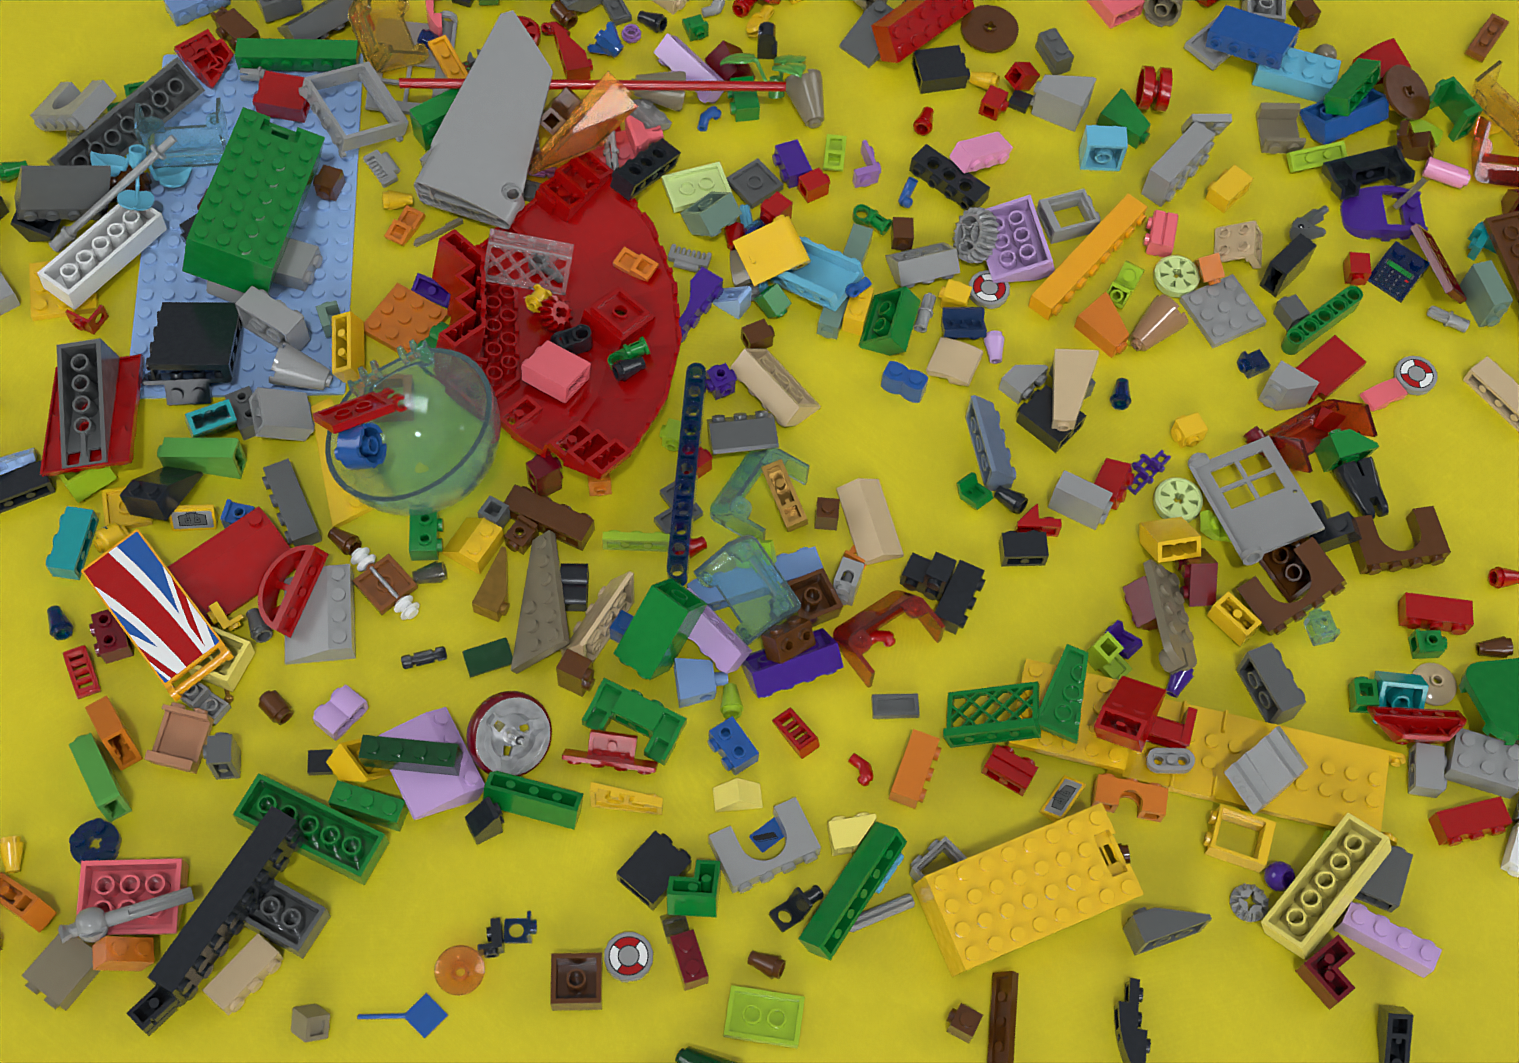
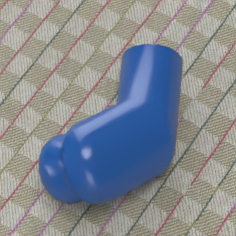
(711, 112)

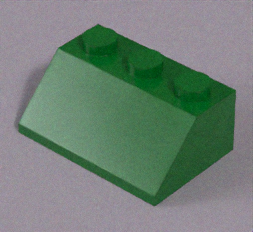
(890, 321)

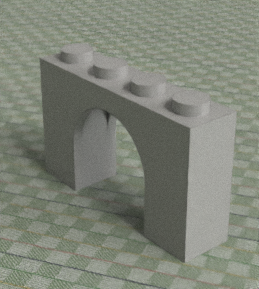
(70, 109)
(745, 871)

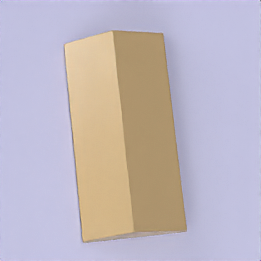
(869, 520)

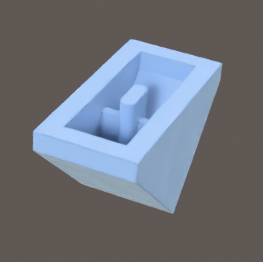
(735, 300)

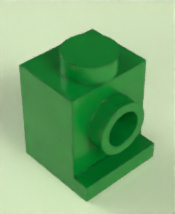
(1427, 644)
(1369, 692)

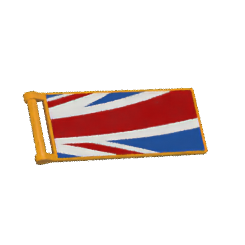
(155, 612)

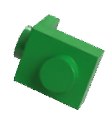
(973, 492)

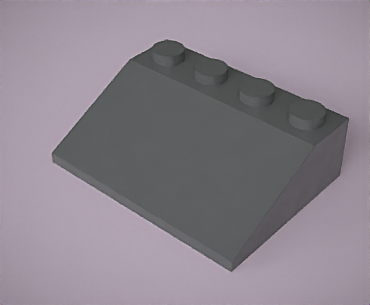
(60, 191)

